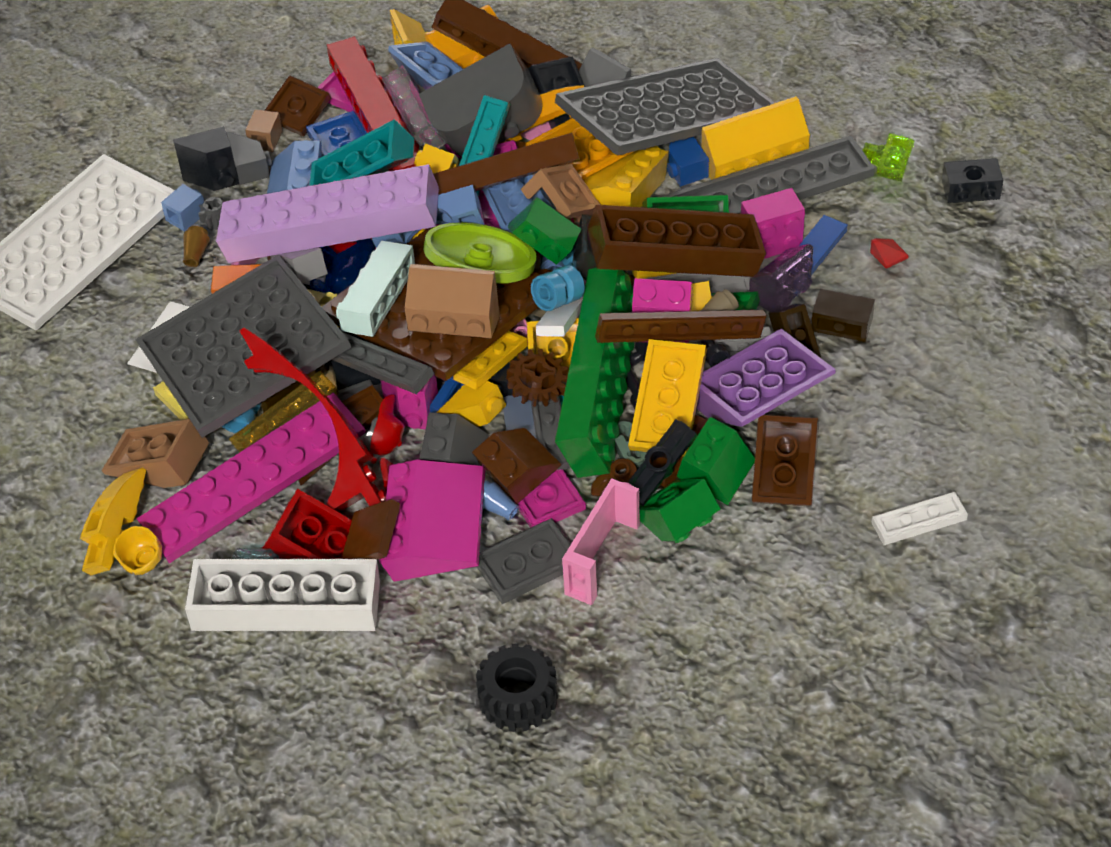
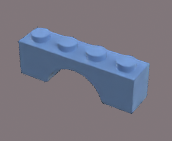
(452, 207)

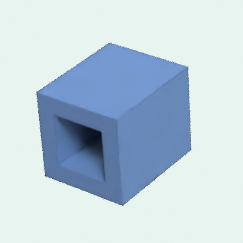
(182, 207)

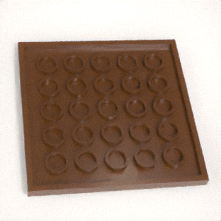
(443, 352)

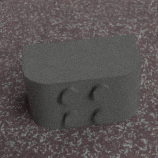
(457, 99)

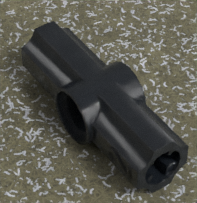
(671, 447)

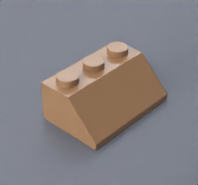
(451, 301)

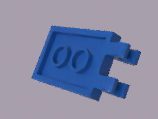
(336, 131)

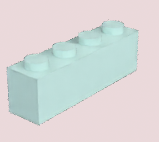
(375, 289)

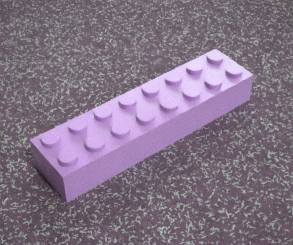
(328, 214)

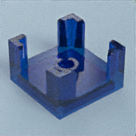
(343, 267)

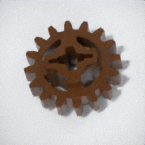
(537, 377)

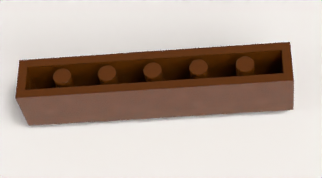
(488, 34)

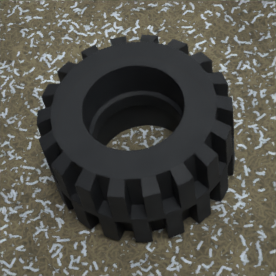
(521, 708)

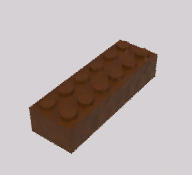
(675, 241)

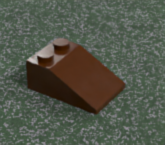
(785, 460)

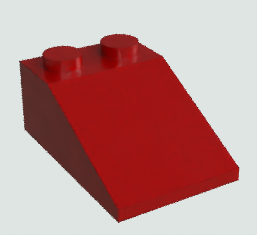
(308, 530)

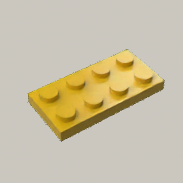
(666, 391)

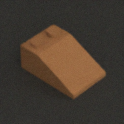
(164, 449)

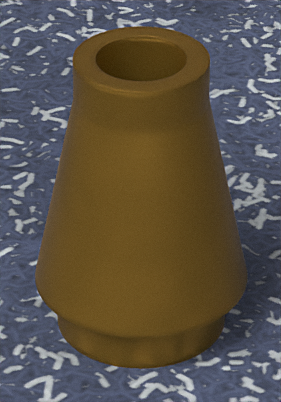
(195, 243)

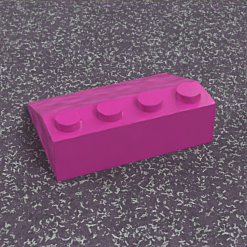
(436, 518)

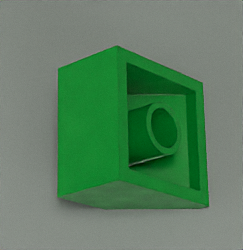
(545, 230)
(718, 458)
(679, 509)

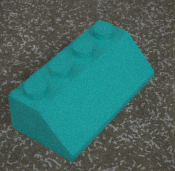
(365, 156)

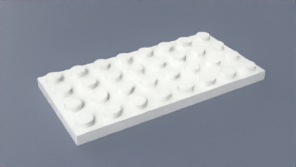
(75, 238)

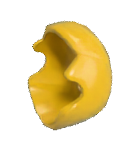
(137, 550)

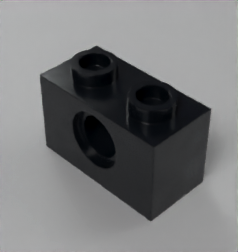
(972, 180)

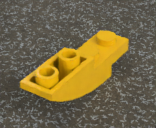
(103, 525)

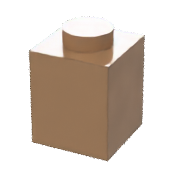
(266, 128)

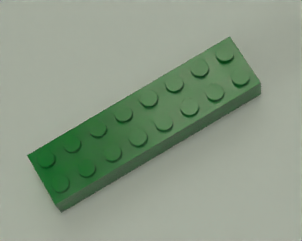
(595, 378)

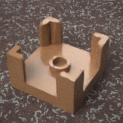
(565, 191)

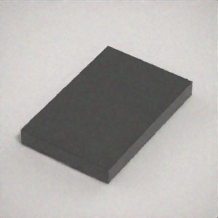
(524, 561)

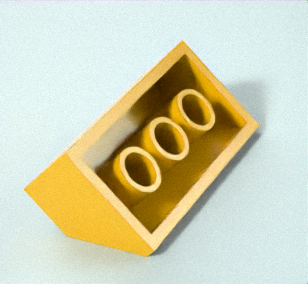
(755, 137)

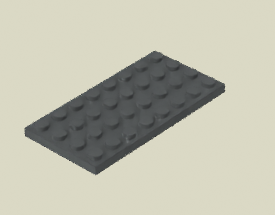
(661, 105)

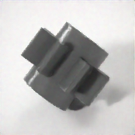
(211, 212)

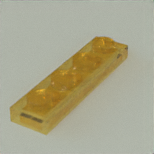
(282, 412)

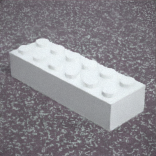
(283, 595)

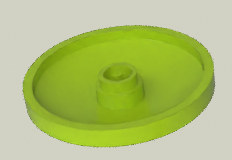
(480, 249)

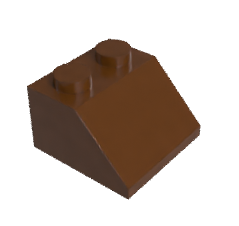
(516, 461)

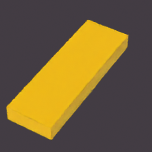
(491, 360)

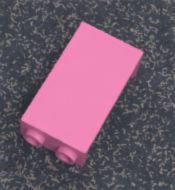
(616, 504)

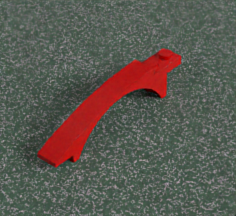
(353, 478)

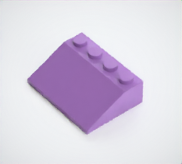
(760, 379)

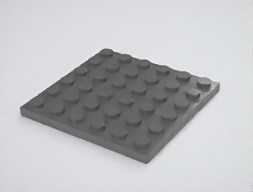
(204, 353)

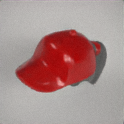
(384, 433)

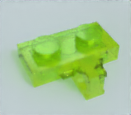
(891, 157)

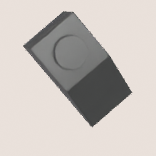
(249, 158)

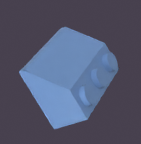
(424, 62)
(293, 166)
(508, 200)

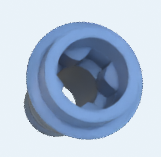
(498, 501)

